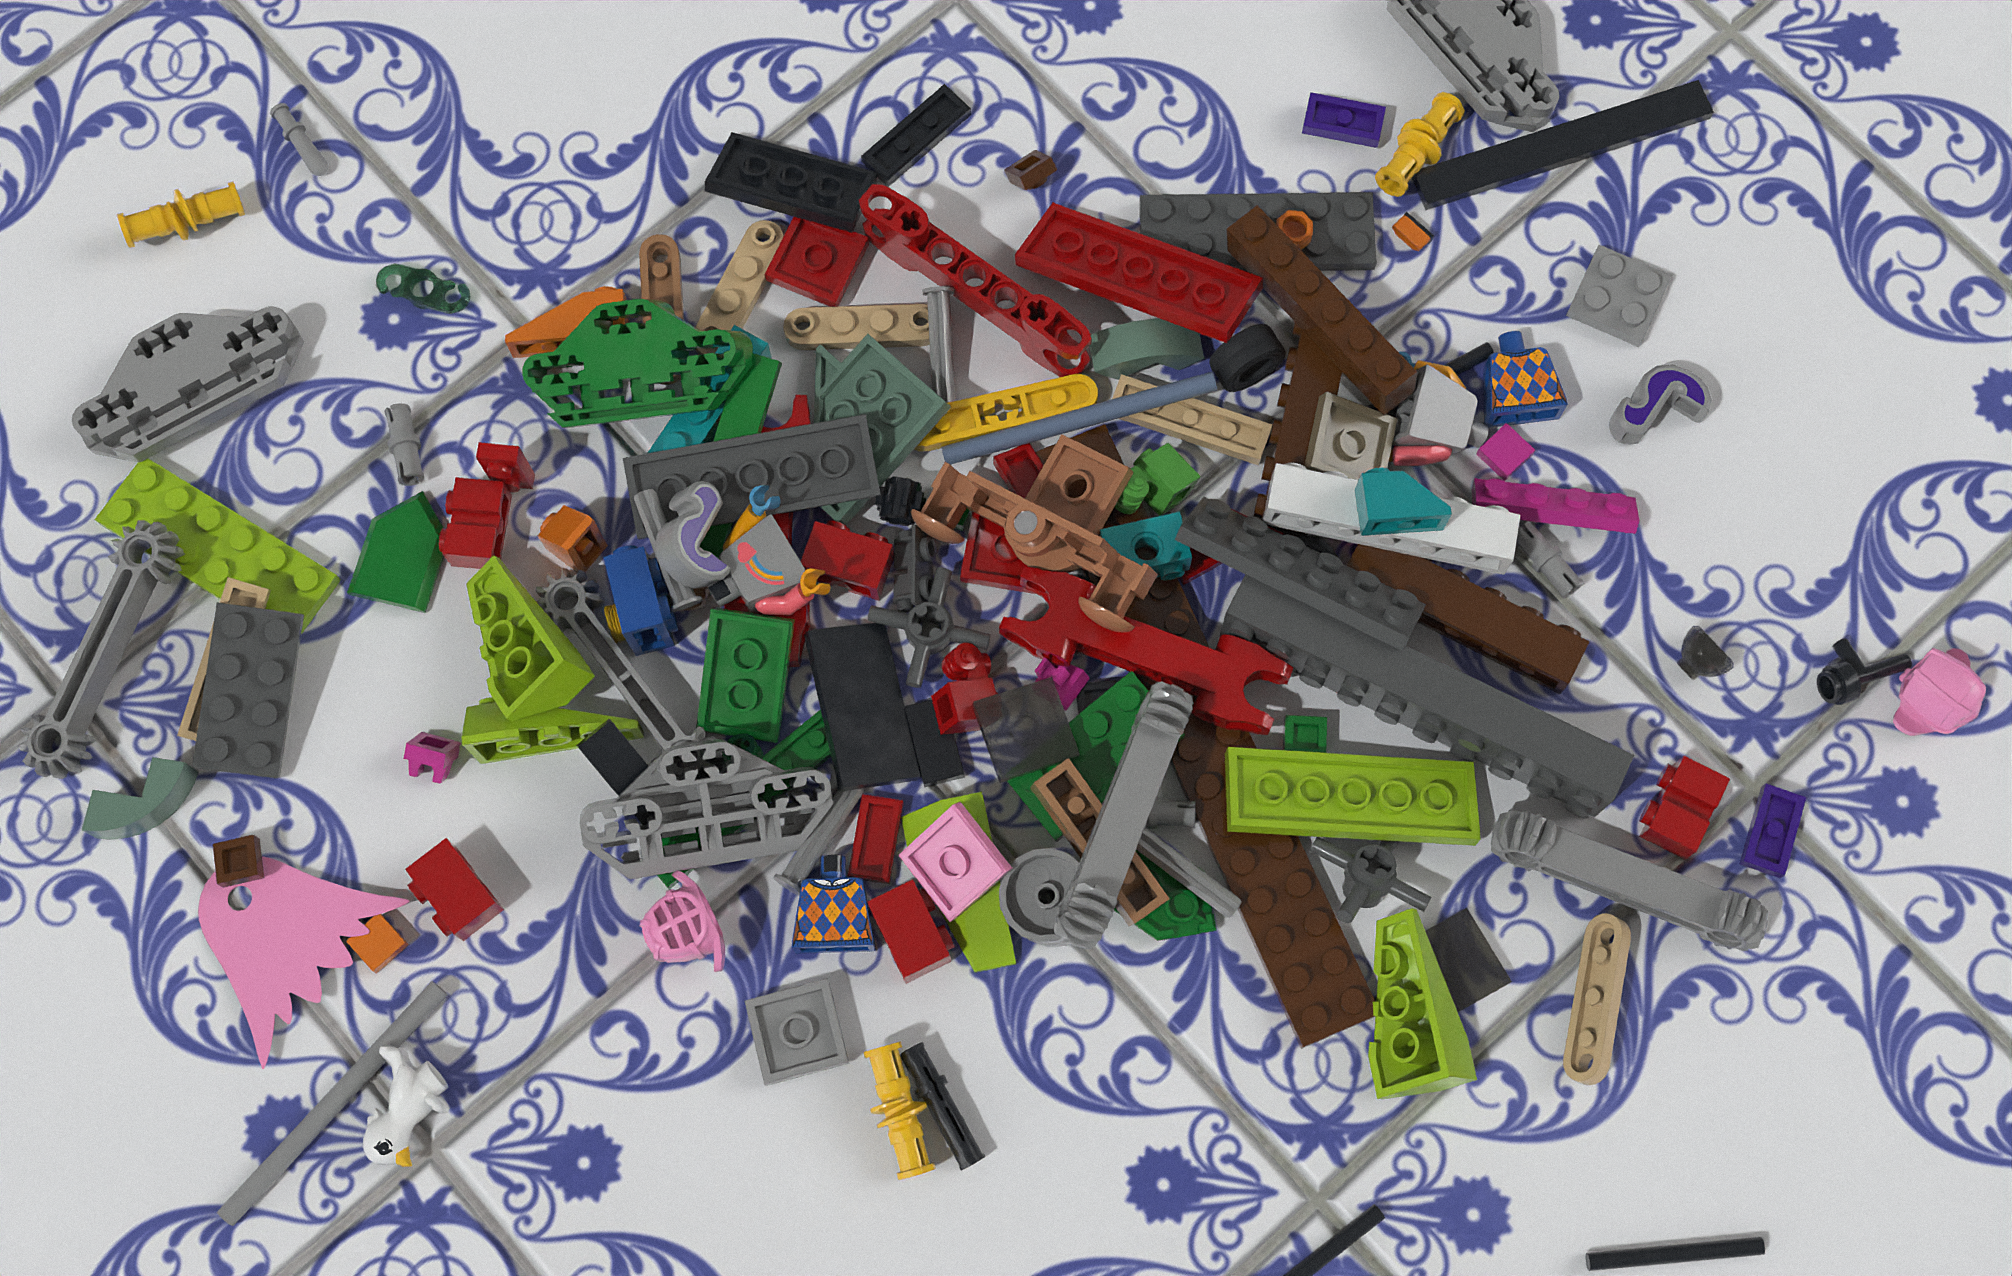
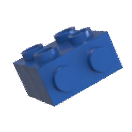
(638, 598)

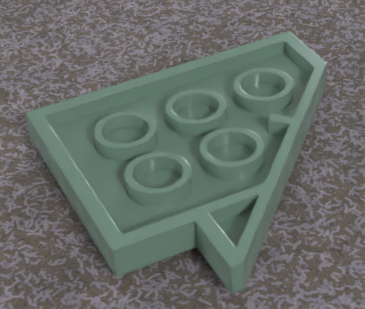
(895, 402)

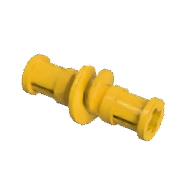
(1419, 144)
(180, 214)
(900, 1111)

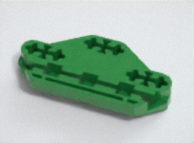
(638, 354)

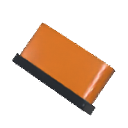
(1412, 232)

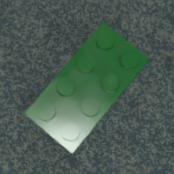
(1101, 738)

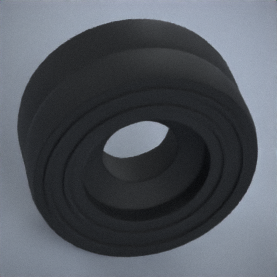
(1247, 357)

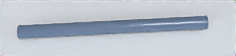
(1079, 418)

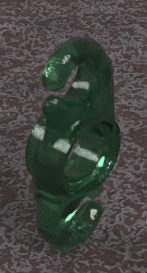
(411, 276)

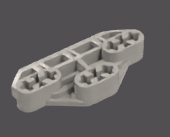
(1491, 40)
(195, 372)
(705, 802)

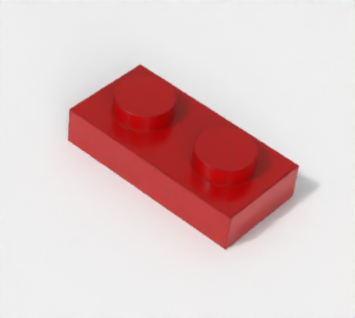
(506, 464)

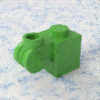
(1159, 479)

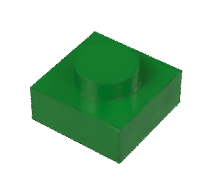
(1305, 733)

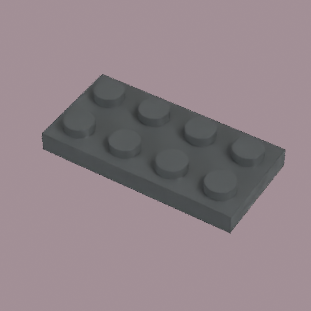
(248, 690)

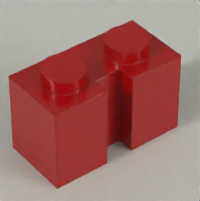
(477, 522)
(849, 558)
(1683, 806)
(453, 890)
(910, 930)

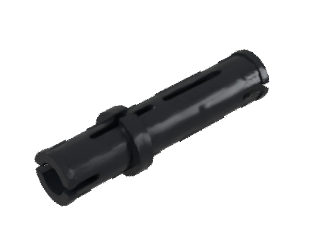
(941, 1105)

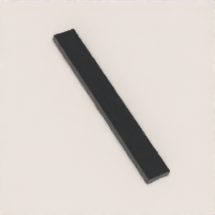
(1562, 144)

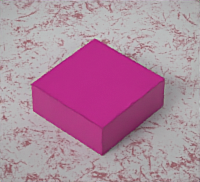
(1505, 452)

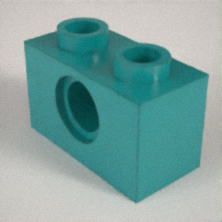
(1159, 535)

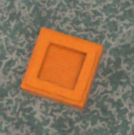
(379, 945)

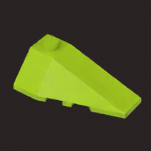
(526, 652)
(496, 739)
(982, 927)
(1417, 1026)

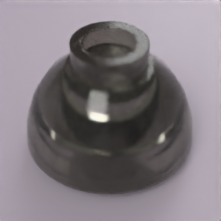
(1702, 655)

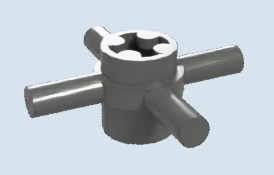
(939, 638)
(1368, 877)

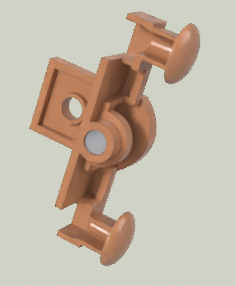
(1049, 526)

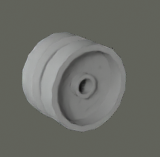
(1024, 893)

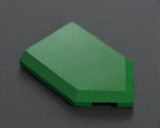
(400, 556)
(1180, 915)

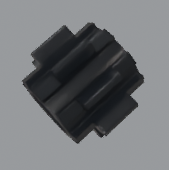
(898, 499)

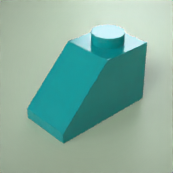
(1397, 504)

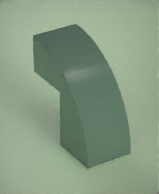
(1142, 343)
(125, 816)

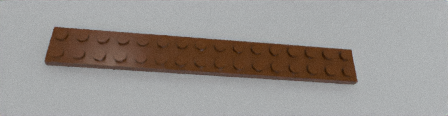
(1268, 872)

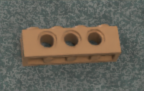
(1075, 811)

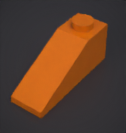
(553, 327)

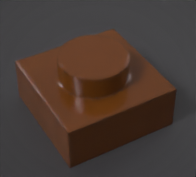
(1031, 170)
(238, 861)

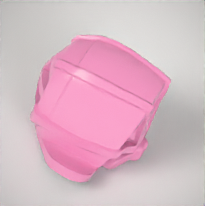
(1939, 694)
(683, 926)

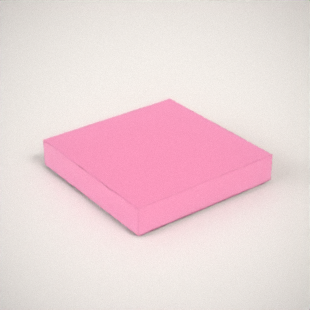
(955, 861)

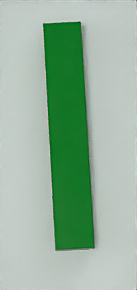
(743, 416)
(802, 748)

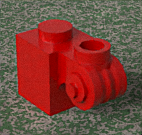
(955, 699)

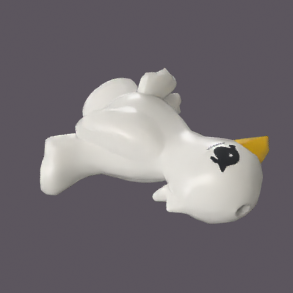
(411, 1099)

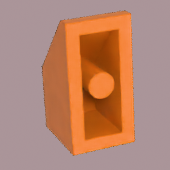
(572, 538)

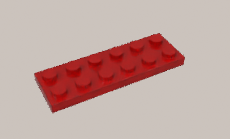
(1139, 272)

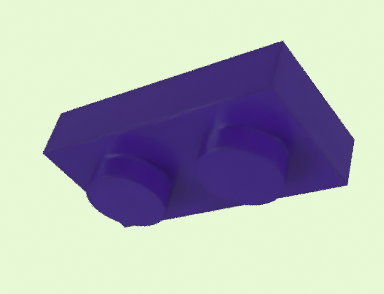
(1343, 120)
(1773, 830)

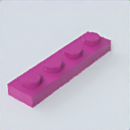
(1558, 505)

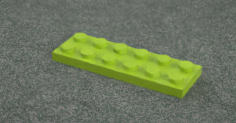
(218, 541)
(1351, 796)

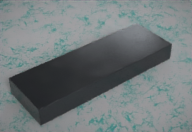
(916, 135)
(615, 760)

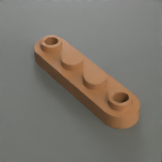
(663, 279)

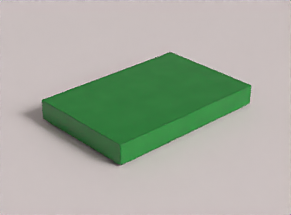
(745, 674)

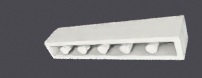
(1327, 508)

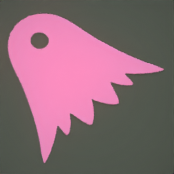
(283, 938)

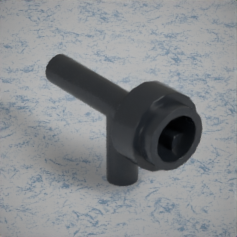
(1843, 680)

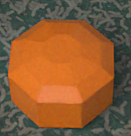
(1296, 227)

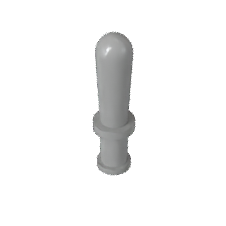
(295, 132)

